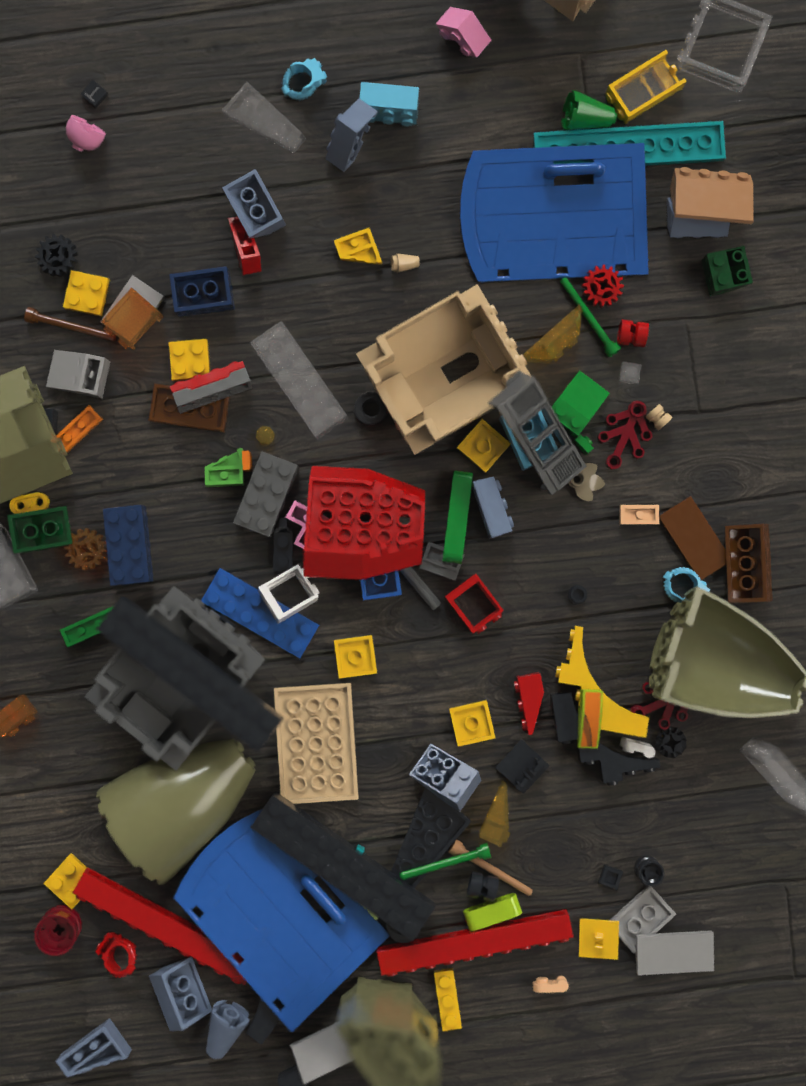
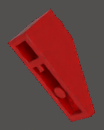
(245, 247)

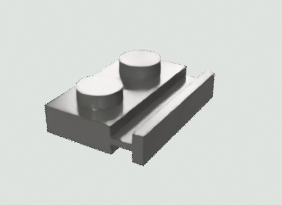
(433, 562)

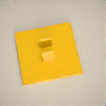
(598, 938)

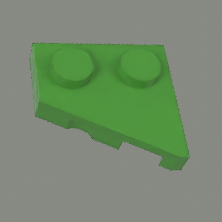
(226, 471)

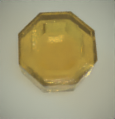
(265, 435)

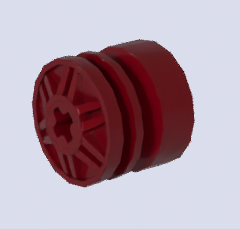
(51, 938)

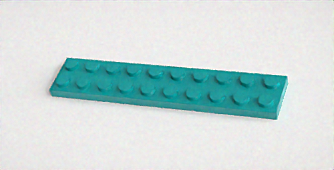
(662, 143)

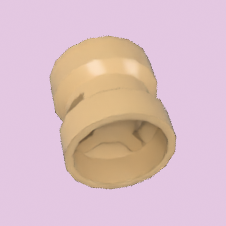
(658, 417)

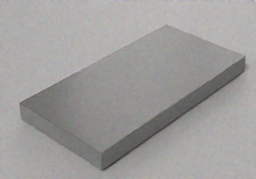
(674, 952)

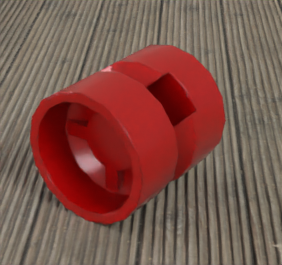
(633, 333)

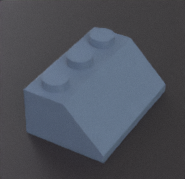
(254, 205)
(694, 227)
(492, 507)
(180, 994)

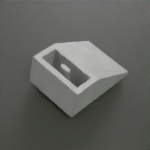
(78, 373)

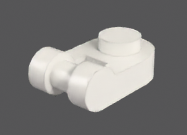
(630, 745)

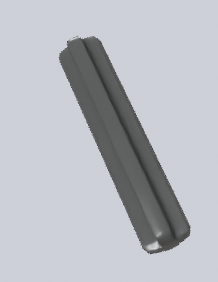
(421, 587)

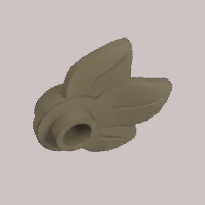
(588, 482)

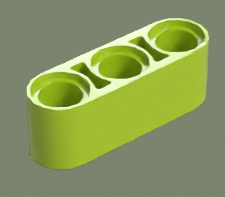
(491, 913)

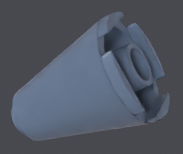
(225, 1027)

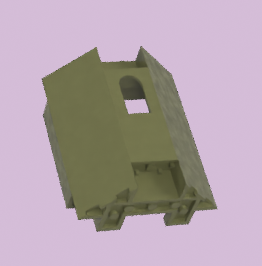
(28, 445)
(390, 1033)

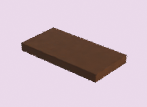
(207, 417)
(694, 537)

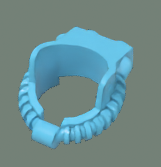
(313, 69)
(692, 574)

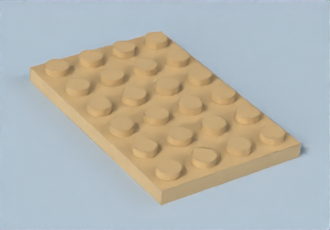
(316, 743)

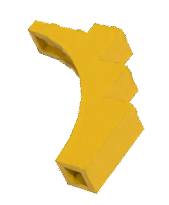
(577, 673)

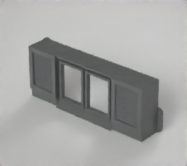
(518, 405)

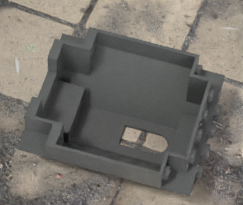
(148, 705)

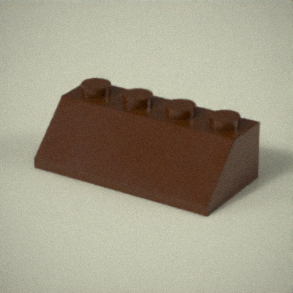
(748, 563)

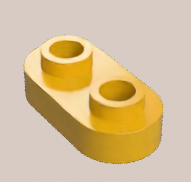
(30, 502)

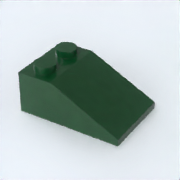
(40, 530)

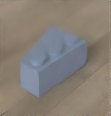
(348, 134)
(94, 1049)

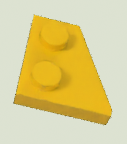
(358, 247)

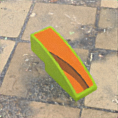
(589, 718)

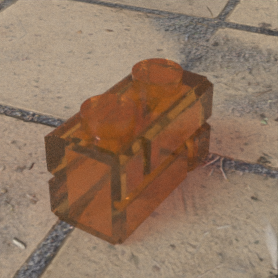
(15, 714)

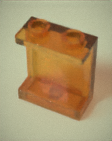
(131, 318)

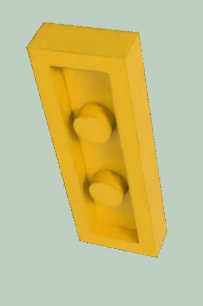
(447, 999)

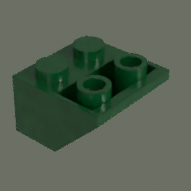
(726, 270)

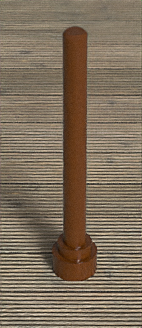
(32, 315)

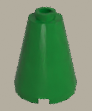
(586, 112)

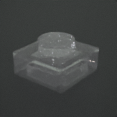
(630, 373)

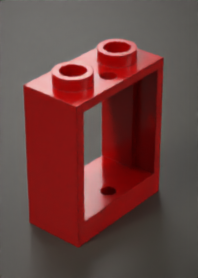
(480, 626)

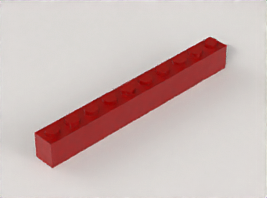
(155, 922)
(467, 944)

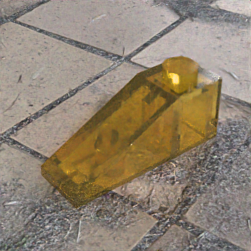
(496, 823)

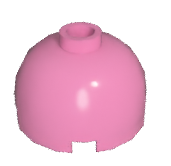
(83, 134)

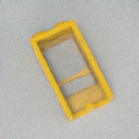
(643, 87)

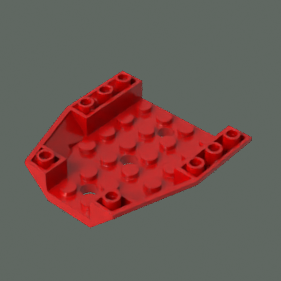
(357, 549)

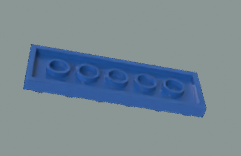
(244, 605)

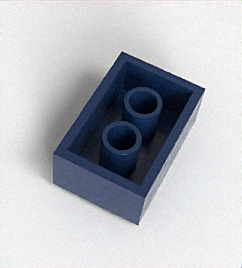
(202, 291)

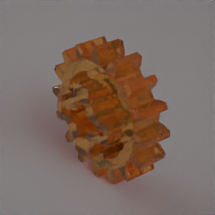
(81, 555)

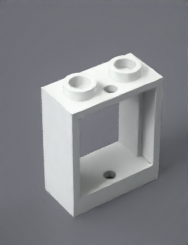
(264, 592)

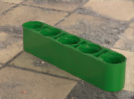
(457, 517)

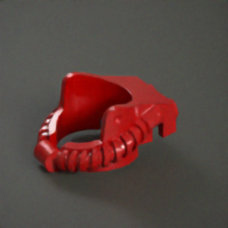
(107, 950)

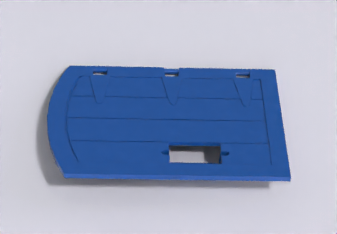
(530, 227)
(257, 910)

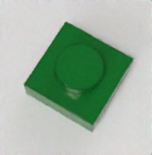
(583, 444)

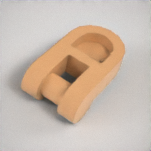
(543, 985)

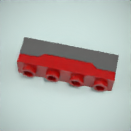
(211, 386)

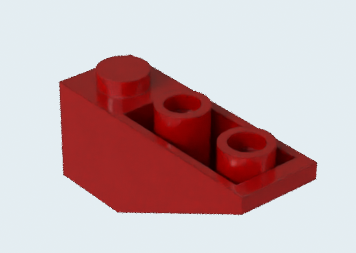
(531, 695)

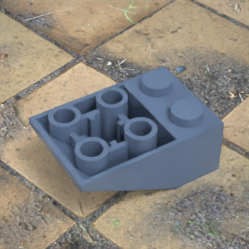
(446, 777)

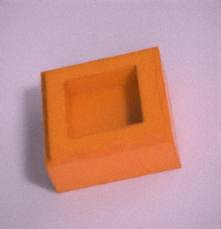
(247, 461)

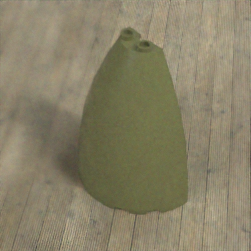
(723, 662)
(171, 815)

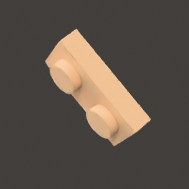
(639, 514)

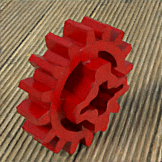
(609, 289)

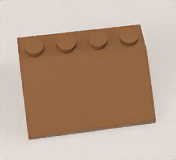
(712, 195)

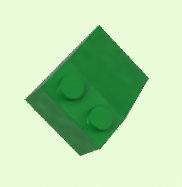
(579, 403)

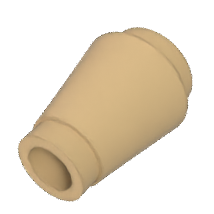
(404, 262)

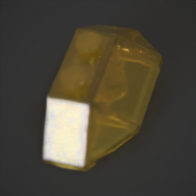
(557, 339)

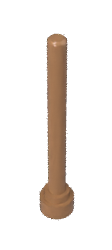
(457, 849)

